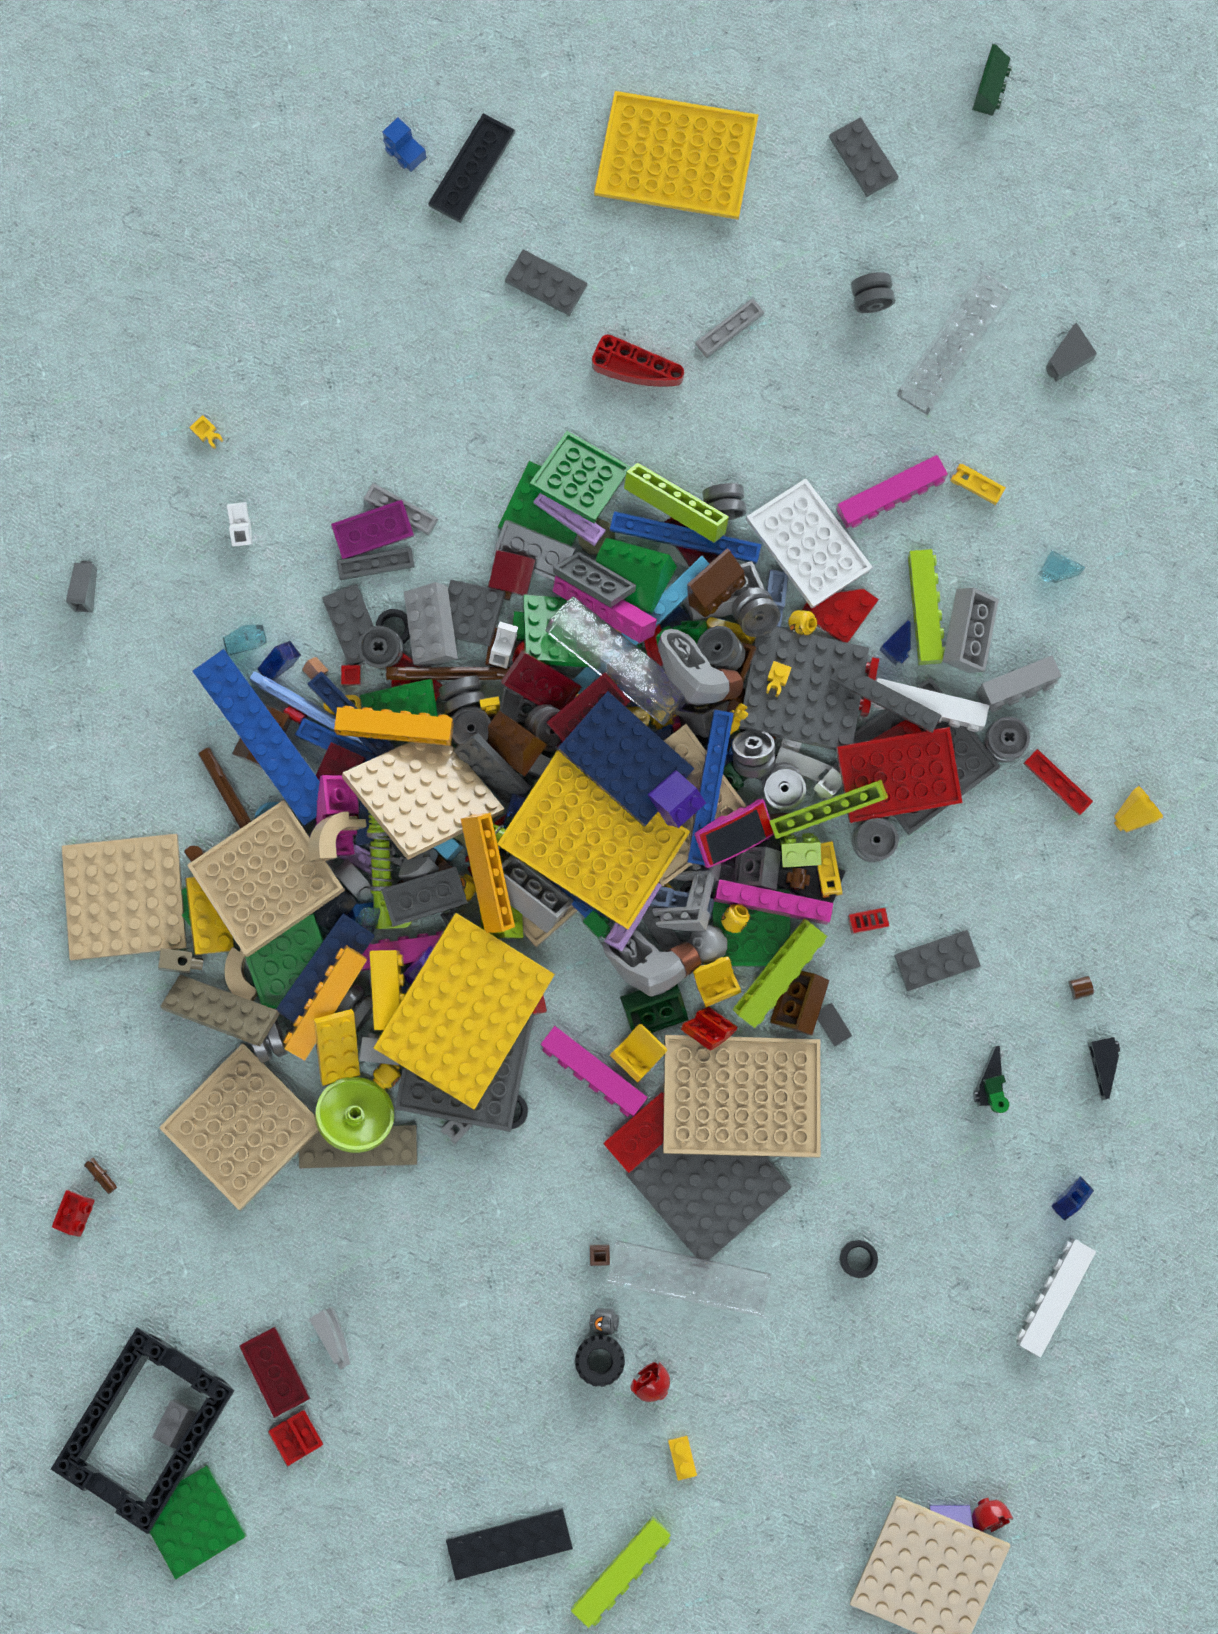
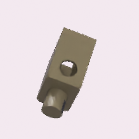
(169, 961)

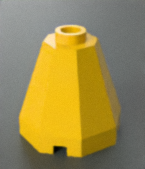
(1137, 812)

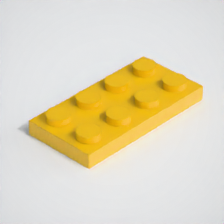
(207, 927)
(336, 1046)

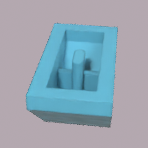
(449, 849)

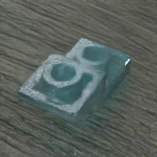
(368, 918)

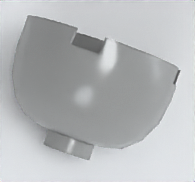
(709, 943)

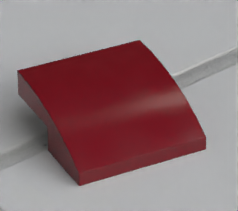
(511, 573)

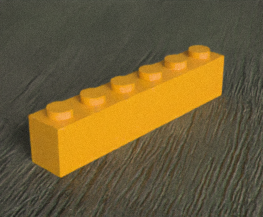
(394, 726)
(487, 872)
(325, 1002)

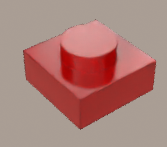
(350, 675)

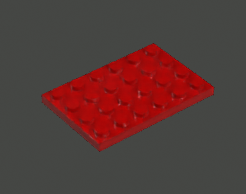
(914, 770)

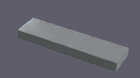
(729, 328)
(418, 518)

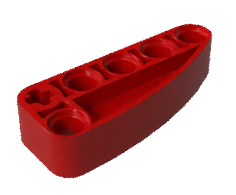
(629, 369)

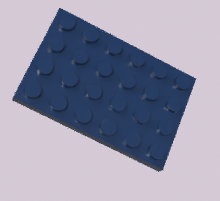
(622, 756)

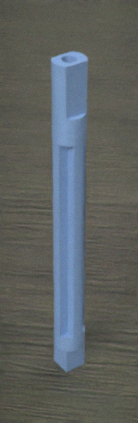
(296, 702)

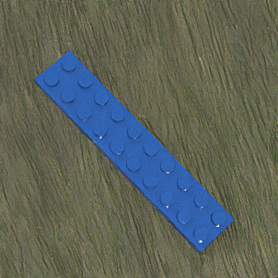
(261, 734)

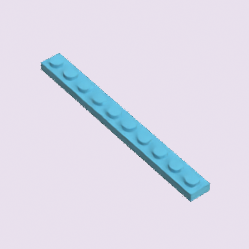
(667, 604)

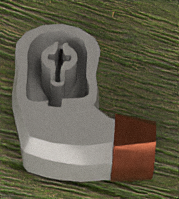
(693, 673)
(649, 969)

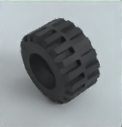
(583, 1368)

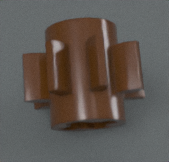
(798, 878)

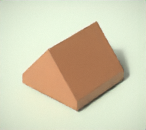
(314, 667)

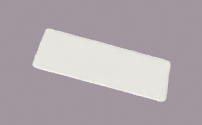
(673, 552)

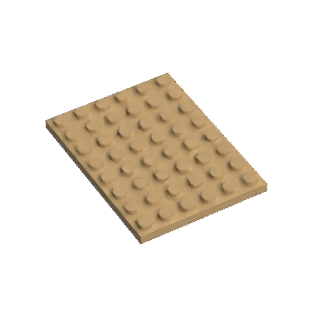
(742, 1097)

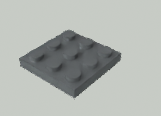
(474, 611)

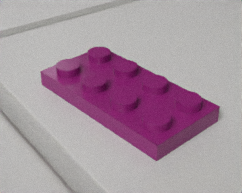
(372, 529)

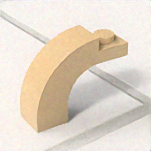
(324, 835)
(235, 975)

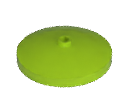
(358, 1099)

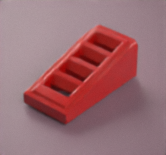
(853, 925)

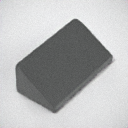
(833, 1024)

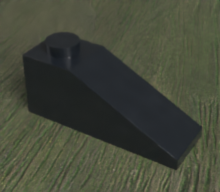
(1104, 1059)
(991, 1069)

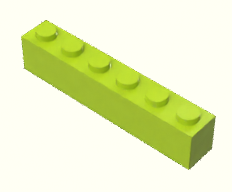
(676, 502)
(925, 606)
(828, 809)
(779, 973)
(620, 1572)

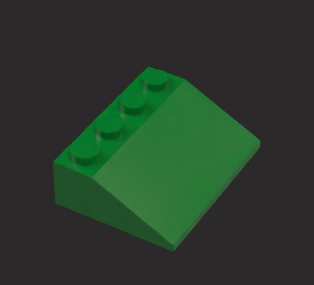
(640, 566)

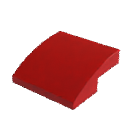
(709, 1028)
(295, 1438)

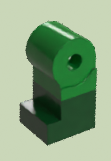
(995, 1094)

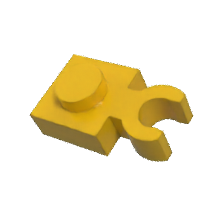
(205, 430)
(777, 676)
(739, 714)

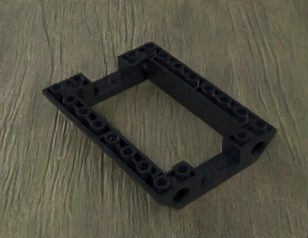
(72, 1459)

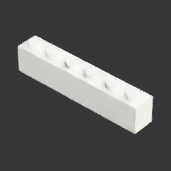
(953, 709)
(1056, 1297)

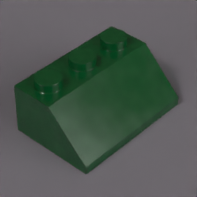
(992, 81)
(654, 1011)

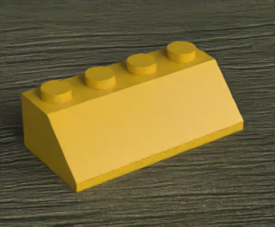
(386, 985)

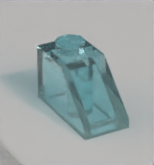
(1059, 568)
(245, 639)

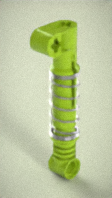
(381, 871)

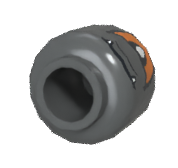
(604, 1321)

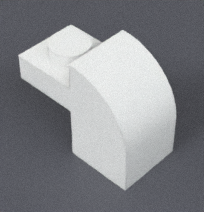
(240, 524)
(503, 645)
(830, 784)

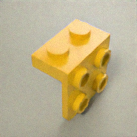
(716, 981)
(639, 1052)

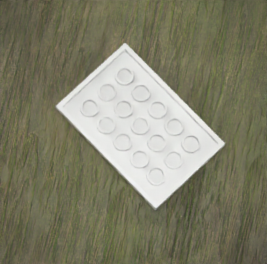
(808, 543)

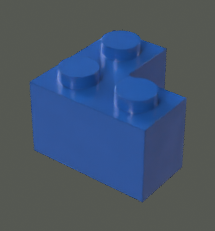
(402, 145)

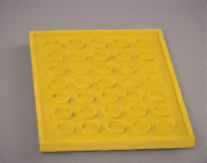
(676, 155)
(590, 842)
(464, 1011)

